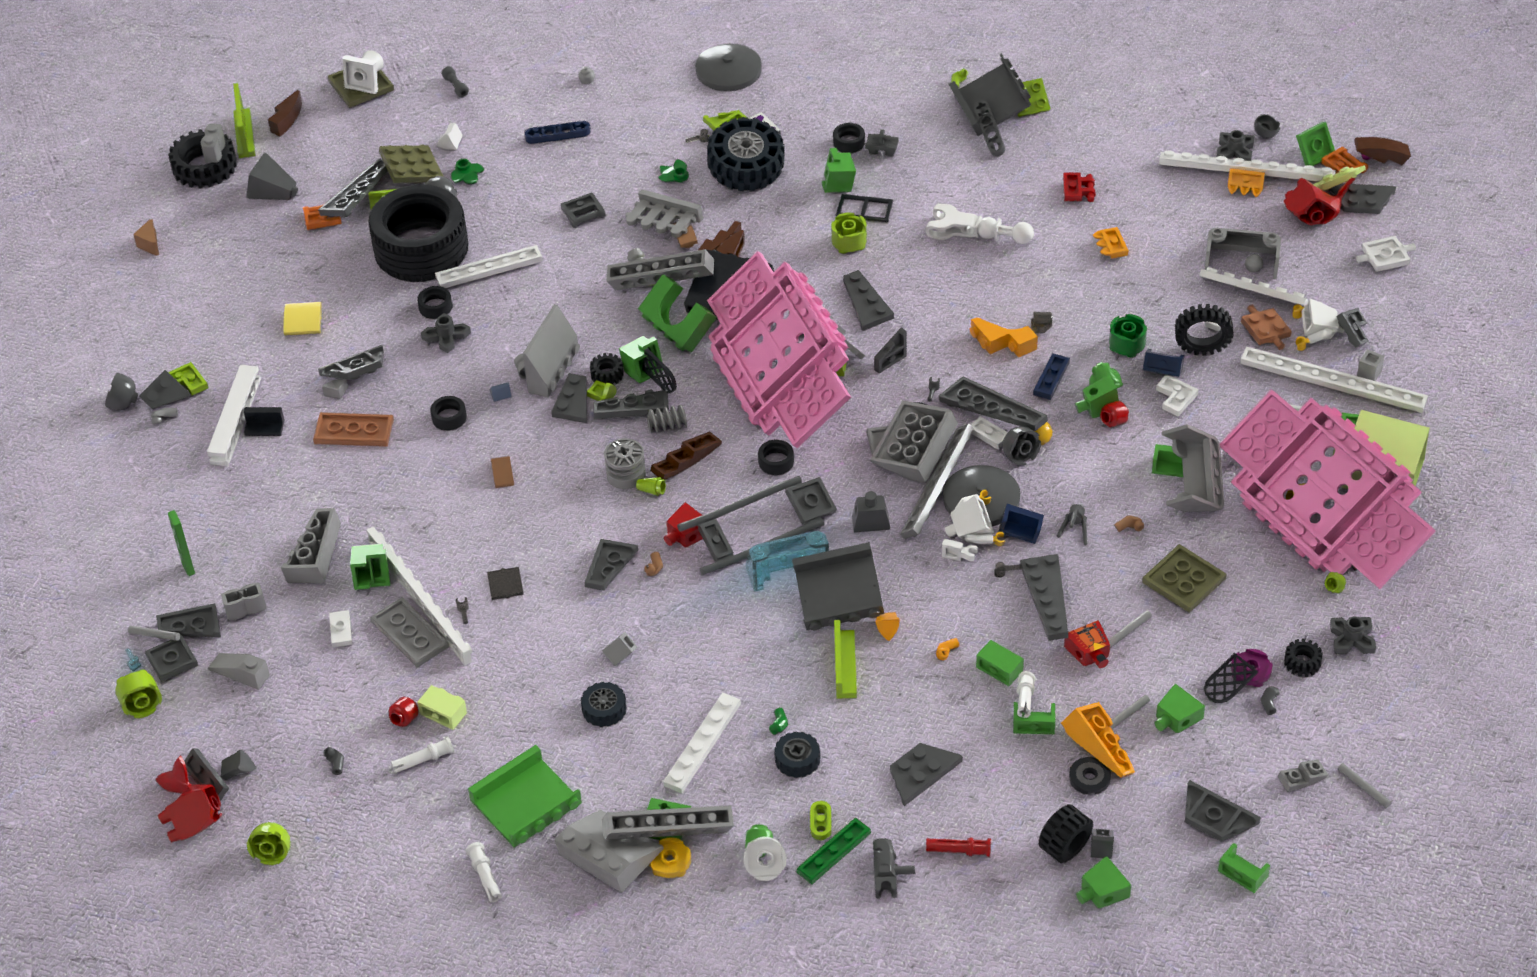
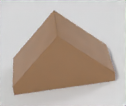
(146, 238)
(502, 471)

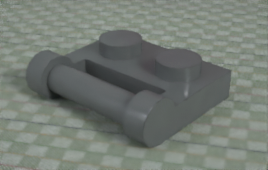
(580, 206)

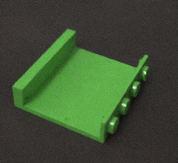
(523, 797)

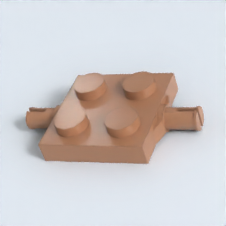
(1266, 326)

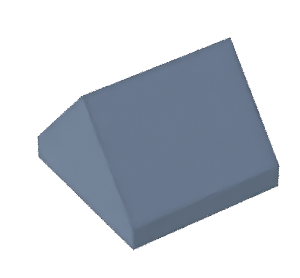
(500, 392)

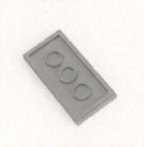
(409, 632)

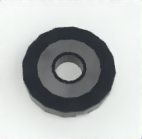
(1093, 766)

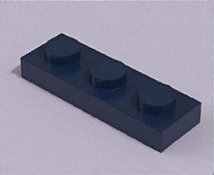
(1051, 376)

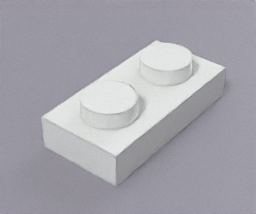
(988, 432)

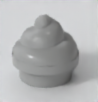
(586, 75)
(635, 254)
(1253, 263)

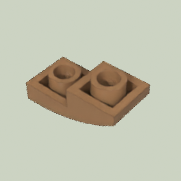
(687, 240)

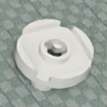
(756, 867)

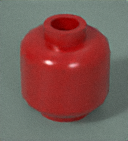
(1114, 414)
(403, 711)

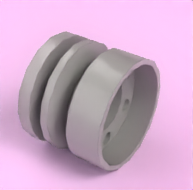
(624, 463)

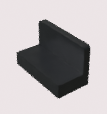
(263, 421)

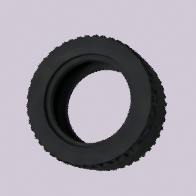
(414, 208)

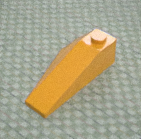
(1092, 731)

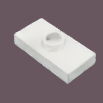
(340, 628)

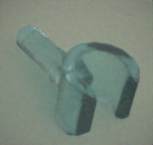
(134, 662)

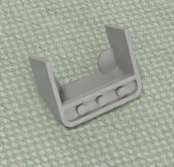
(1244, 241)
(1201, 469)

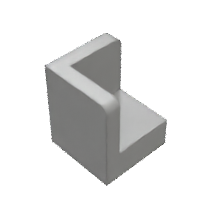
(1370, 365)
(619, 648)

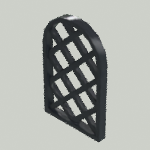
(656, 378)
(1254, 672)

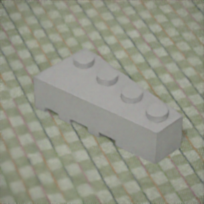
(314, 549)

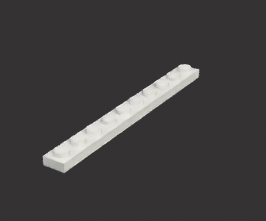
(1223, 164)
(1334, 379)
(422, 599)

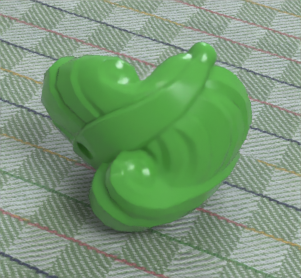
(1103, 370)

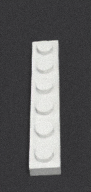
(489, 267)
(1262, 288)
(702, 743)

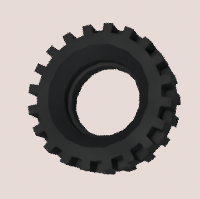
(190, 148)

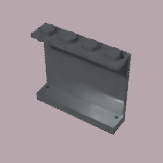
(999, 89)
(838, 586)

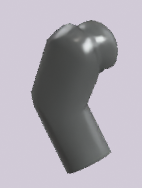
(1267, 698)
(335, 758)

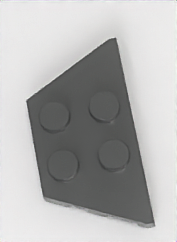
(1364, 198)
(355, 365)
(921, 769)
(1216, 814)

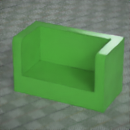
(1166, 462)
(999, 662)
(1036, 723)
(1241, 870)

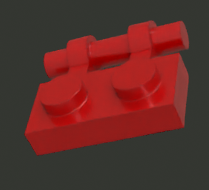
(1073, 186)

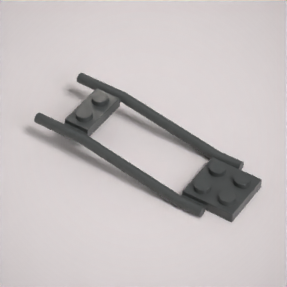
(808, 499)

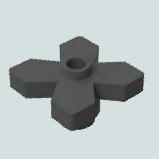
(1235, 145)
(445, 332)
(1352, 633)

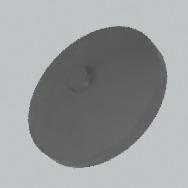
(728, 67)
(973, 479)

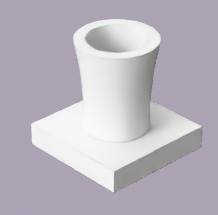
(362, 72)

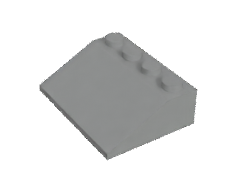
(549, 353)
(915, 440)
(611, 861)

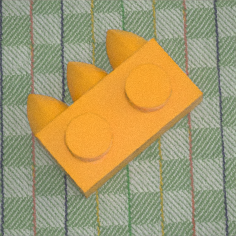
(1245, 181)
(1112, 242)

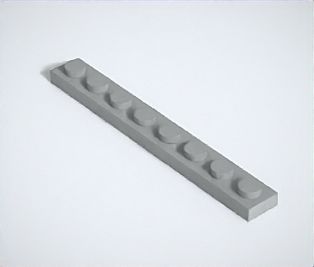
(936, 482)

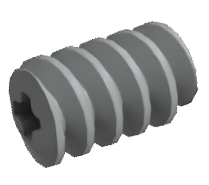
(666, 418)

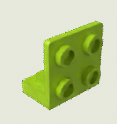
(1038, 99)

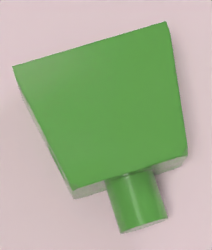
(1097, 396)
(1178, 710)
(1104, 885)

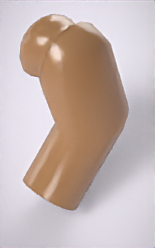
(1129, 521)
(656, 565)

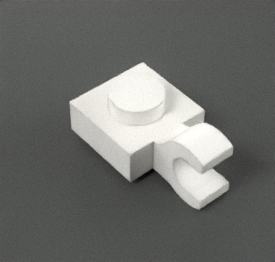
(954, 550)

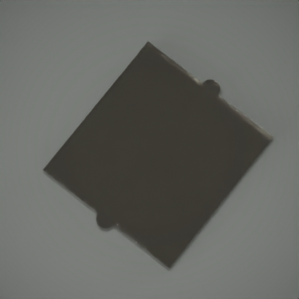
(505, 583)

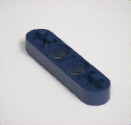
(577, 130)

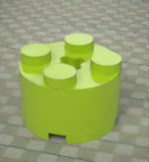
(848, 233)
(138, 694)

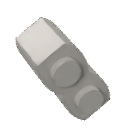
(213, 143)
(243, 601)

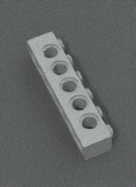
(649, 270)
(667, 822)

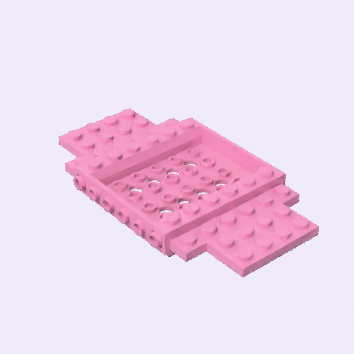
(804, 384)
(1365, 526)

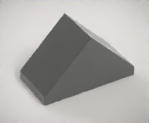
(1102, 843)

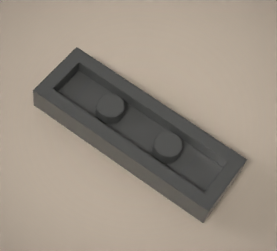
(204, 773)

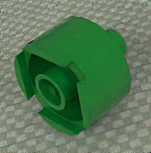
(1127, 335)

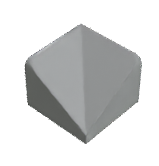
(335, 388)

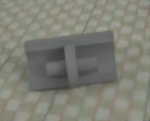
(881, 142)

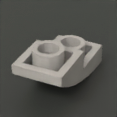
(1303, 776)

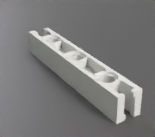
(232, 416)

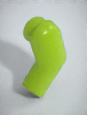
(959, 76)

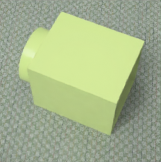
(1399, 438)

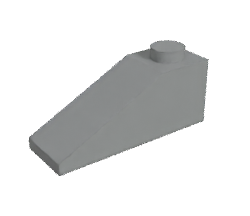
(241, 668)

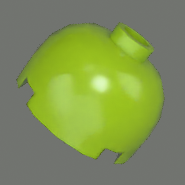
(269, 843)

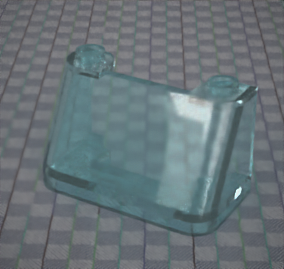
(779, 554)

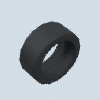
(849, 129)
(430, 293)
(448, 423)
(775, 446)

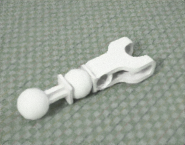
(963, 224)

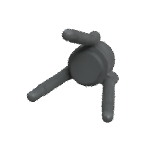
(1075, 516)

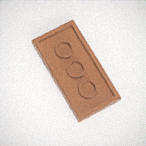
(353, 429)

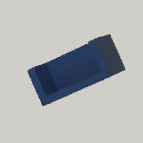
(1163, 363)
(1021, 523)

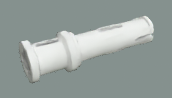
(1025, 690)
(432, 752)
(481, 864)

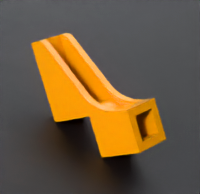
(996, 338)

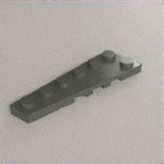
(354, 192)
(987, 402)
(1046, 589)

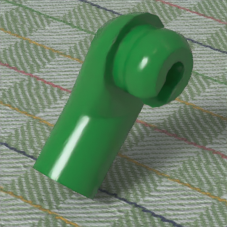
(780, 723)

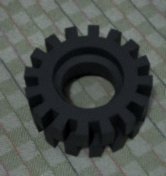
(605, 362)
(1300, 666)

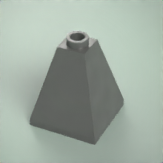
(270, 181)

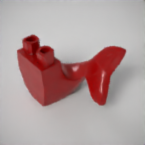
(1313, 204)
(193, 809)

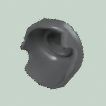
(1266, 126)

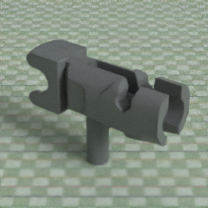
(885, 867)

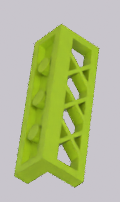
(845, 662)

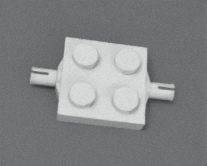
(1386, 253)

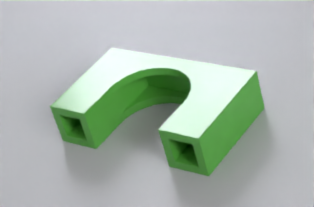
(657, 307)

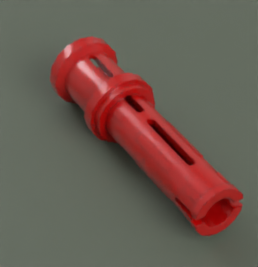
(968, 846)

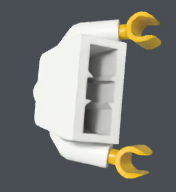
(1318, 322)
(972, 521)

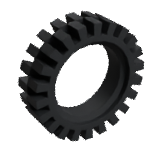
(1199, 315)

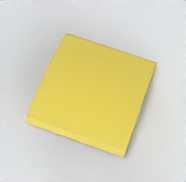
(302, 318)

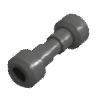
(450, 75)

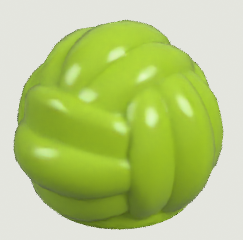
(1335, 582)

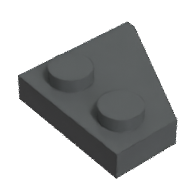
(892, 351)
(163, 391)

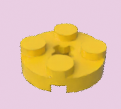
(675, 867)

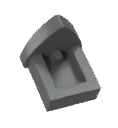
(236, 764)

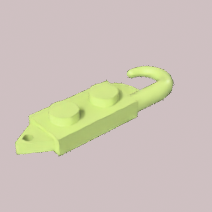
(1344, 175)

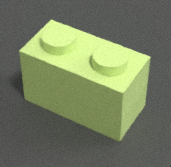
(442, 707)

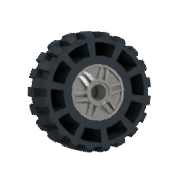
(745, 154)

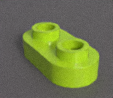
(820, 822)

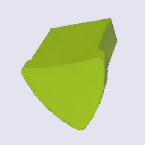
(601, 391)

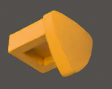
(887, 624)

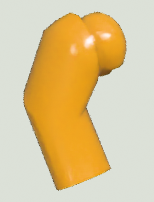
(944, 648)

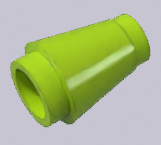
(652, 485)

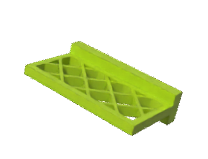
(243, 127)

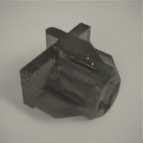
(1041, 321)

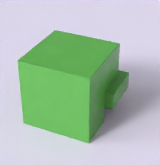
(839, 172)
(633, 355)
(369, 566)

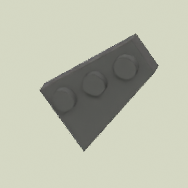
(572, 399)
(608, 562)
(194, 622)

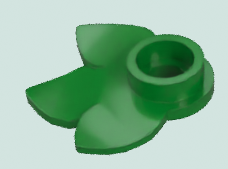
(466, 171)
(677, 172)

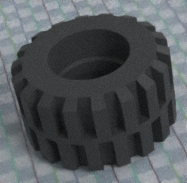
(1065, 833)

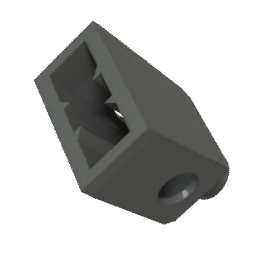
(870, 513)

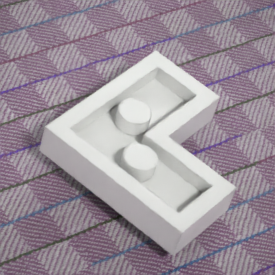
(1179, 394)

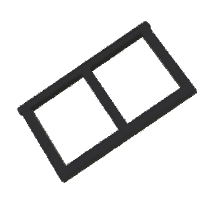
(867, 199)

